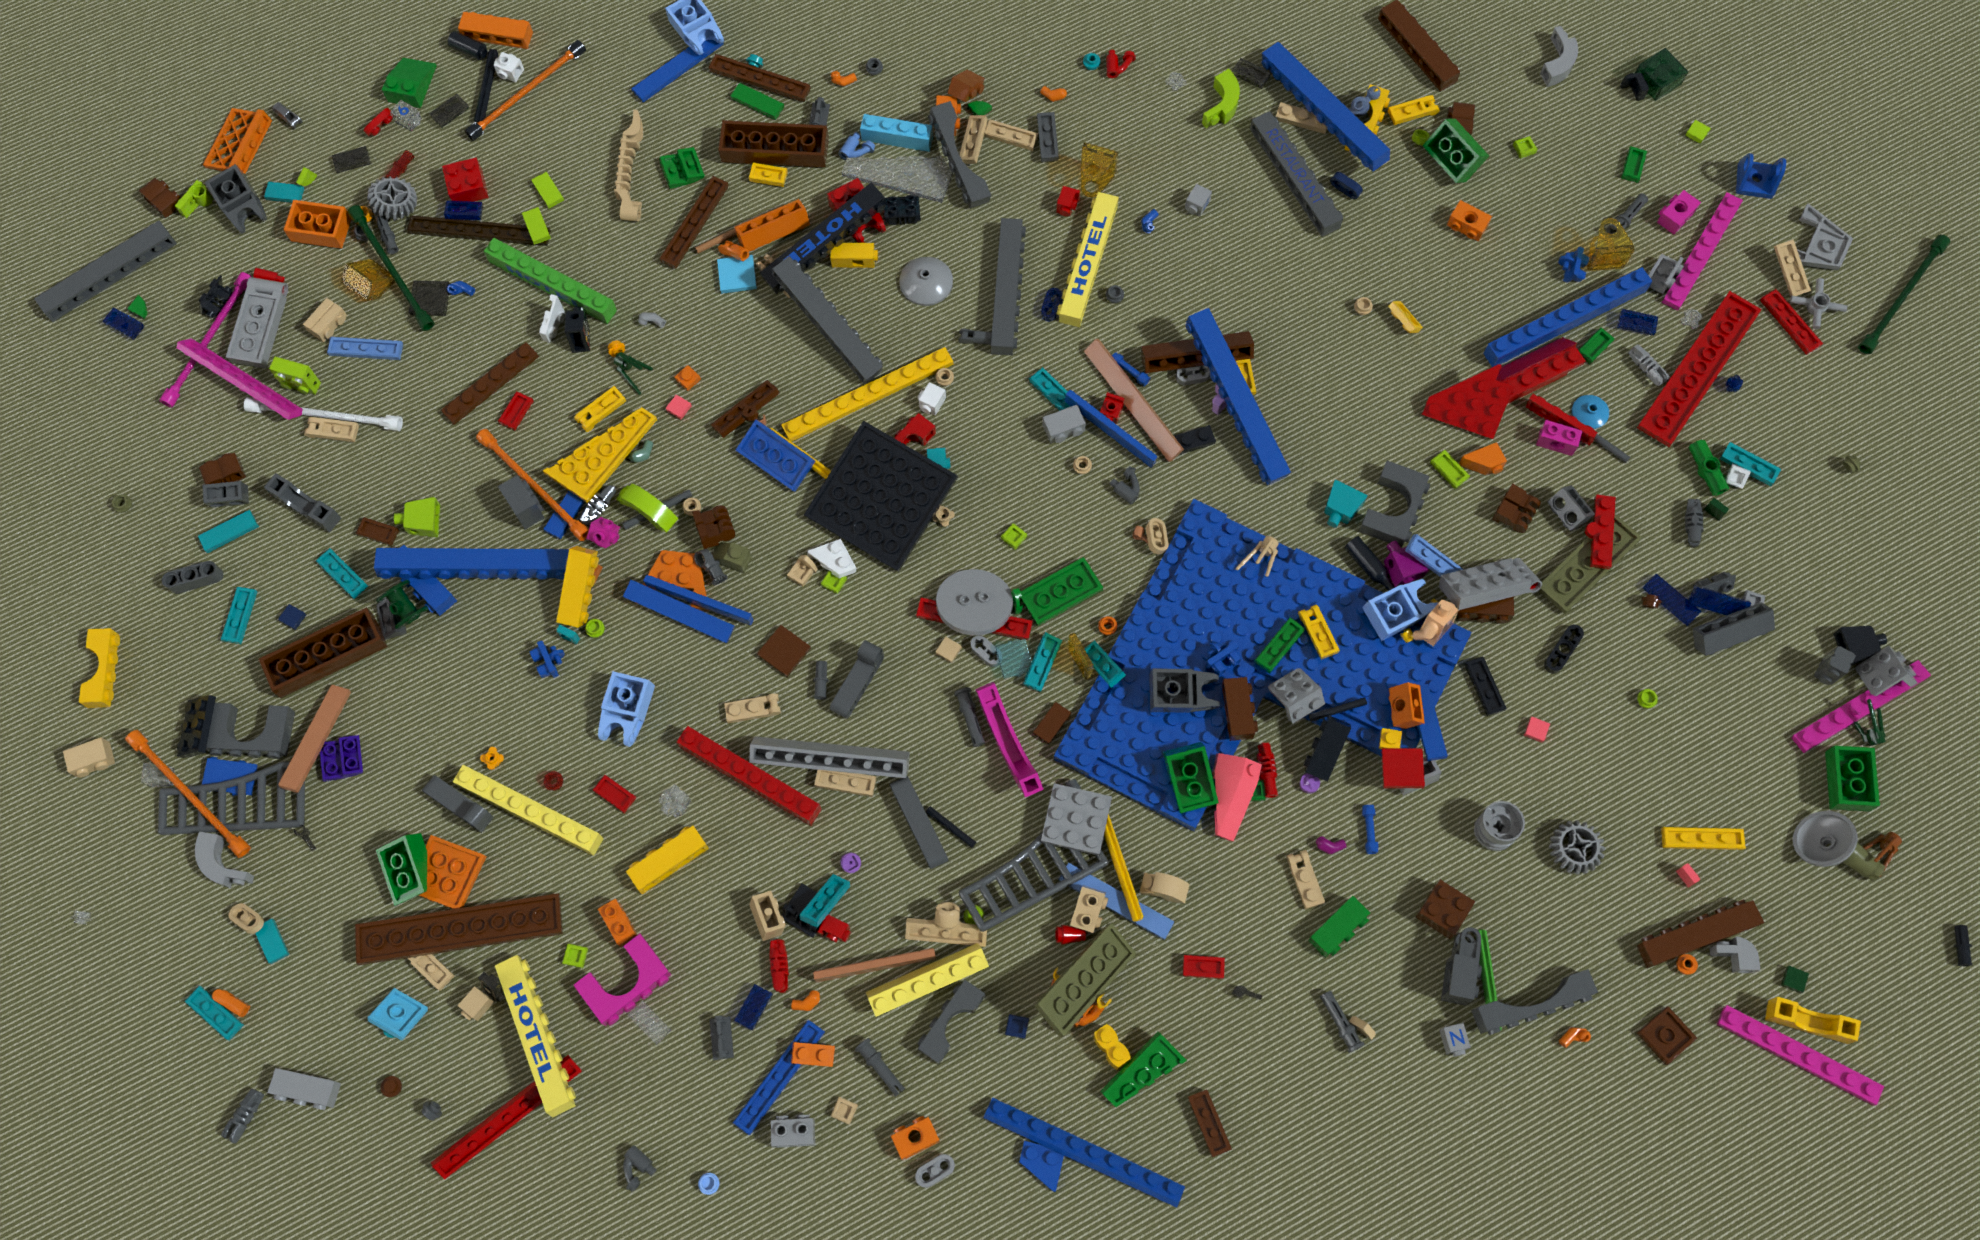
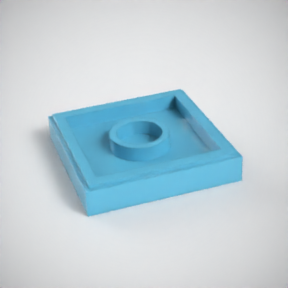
(736, 274)
(397, 1014)

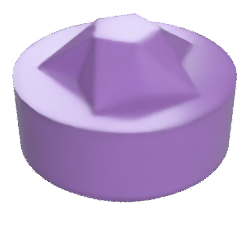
(1309, 783)
(850, 862)

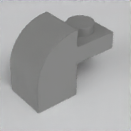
(1742, 953)

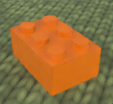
(317, 224)

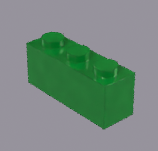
(1339, 927)

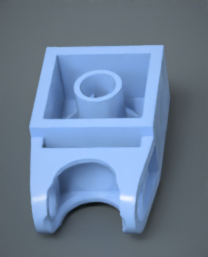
(693, 23)
(1403, 604)
(624, 712)

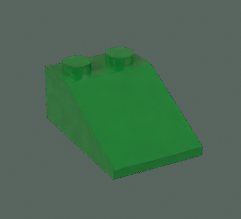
(409, 82)
(1191, 777)
(404, 867)

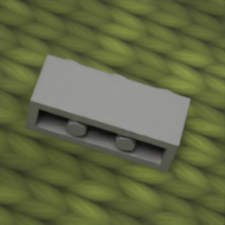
(303, 1089)

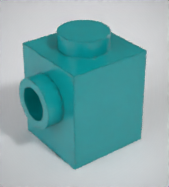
(939, 456)

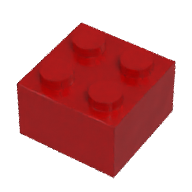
(465, 180)

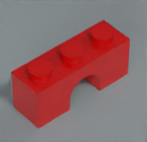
(916, 429)

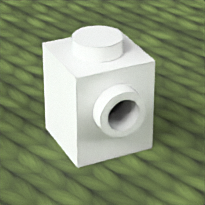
(931, 399)

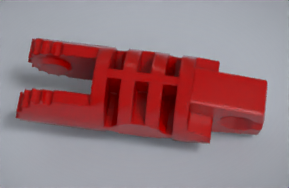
(779, 965)

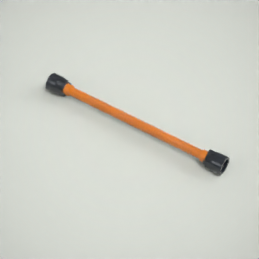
(475, 130)

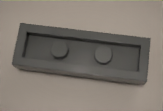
(1047, 136)

